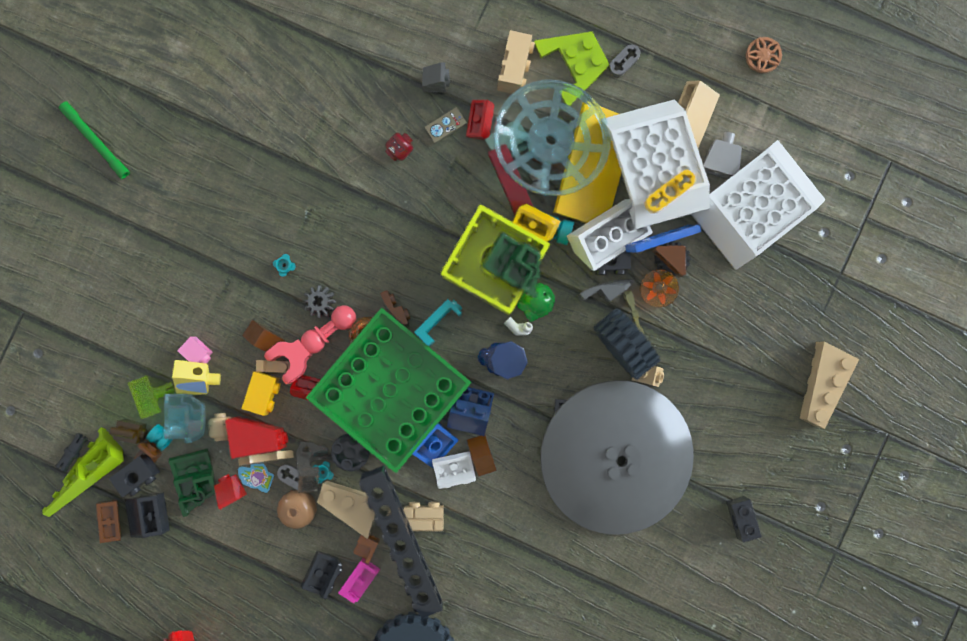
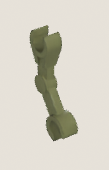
(629, 299)

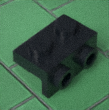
(322, 574)

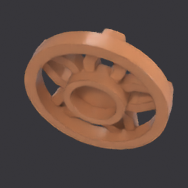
(763, 55)

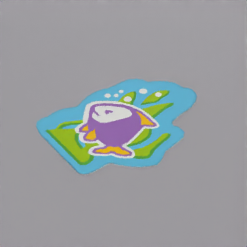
(256, 477)

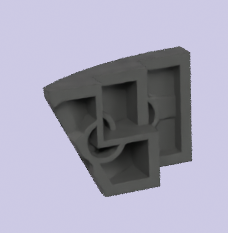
(608, 289)

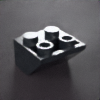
(147, 515)

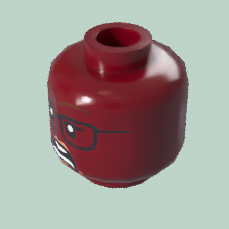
(399, 146)

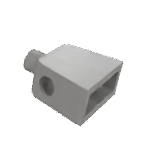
(723, 157)

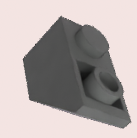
(435, 78)

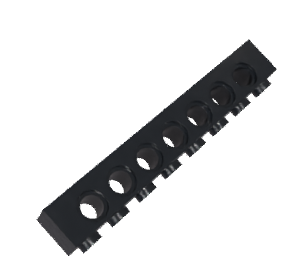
(379, 478)

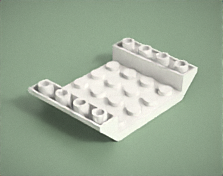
(653, 149)
(758, 205)

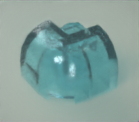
(183, 417)

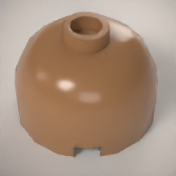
(296, 509)

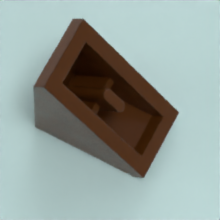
(673, 257)
(261, 336)
(481, 455)

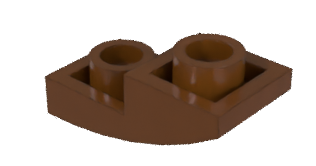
(398, 312)

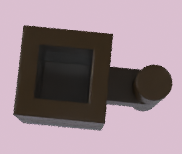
(129, 431)

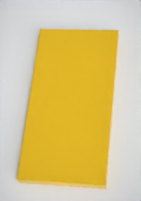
(600, 193)

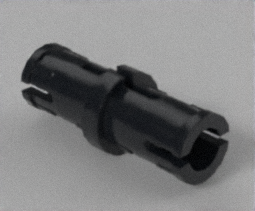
(71, 452)

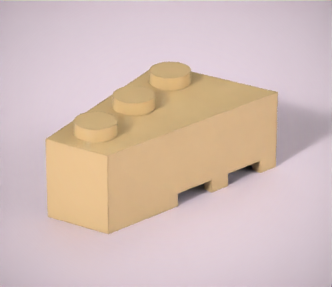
(515, 62)
(348, 505)

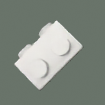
(454, 470)

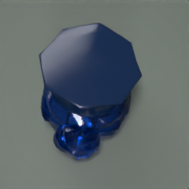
(503, 359)

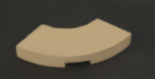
(267, 457)

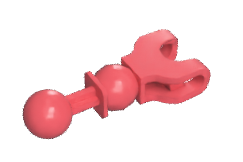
(311, 342)

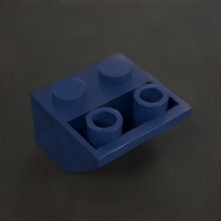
(471, 411)

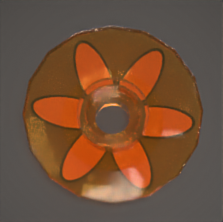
(662, 297)

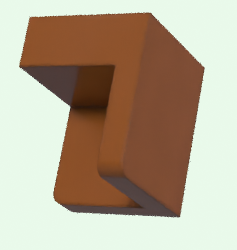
(366, 547)

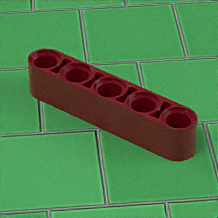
(515, 193)

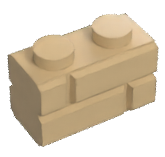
(425, 517)

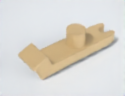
(272, 366)

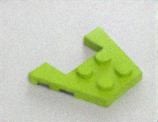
(581, 56)

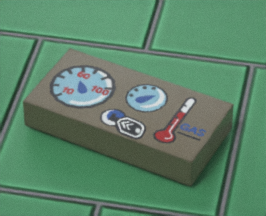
(445, 125)

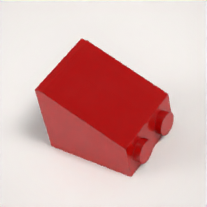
(253, 437)

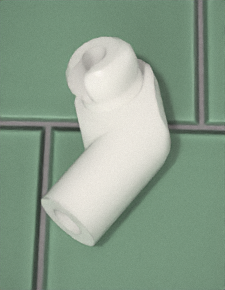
(519, 329)

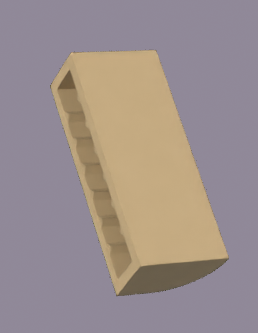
(699, 104)

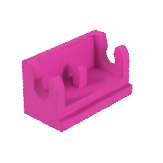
(359, 581)

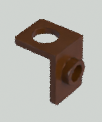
(150, 449)

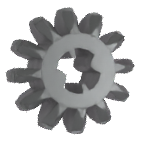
(312, 300)

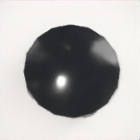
(349, 453)

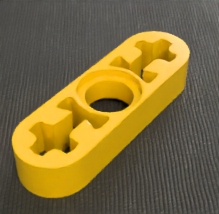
(662, 204)

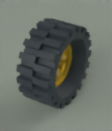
(626, 343)

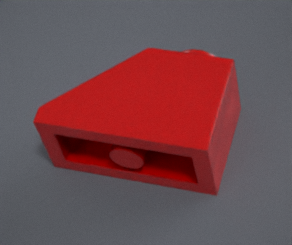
(228, 490)

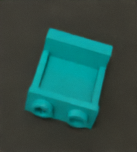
(435, 318)

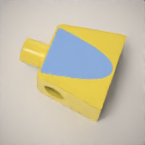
(193, 378)

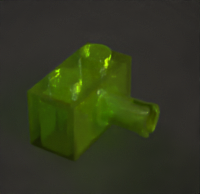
(147, 397)

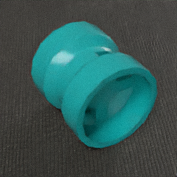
(157, 436)

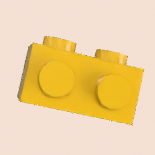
(536, 222)
(261, 393)

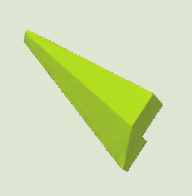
(99, 460)

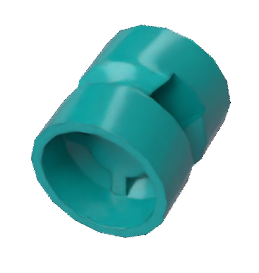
(564, 229)

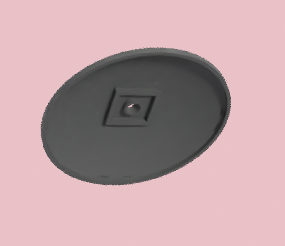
(589, 437)

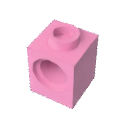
(195, 351)

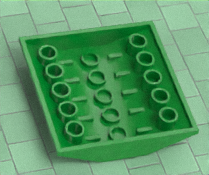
(388, 390)

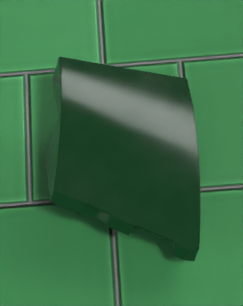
(514, 264)
(192, 479)

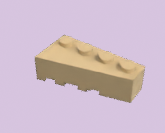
(826, 383)

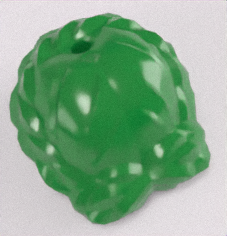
(539, 306)

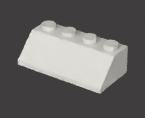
(606, 235)

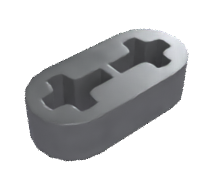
(621, 57)
(293, 482)

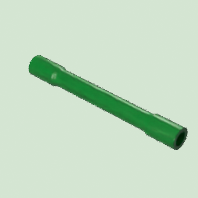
(116, 165)

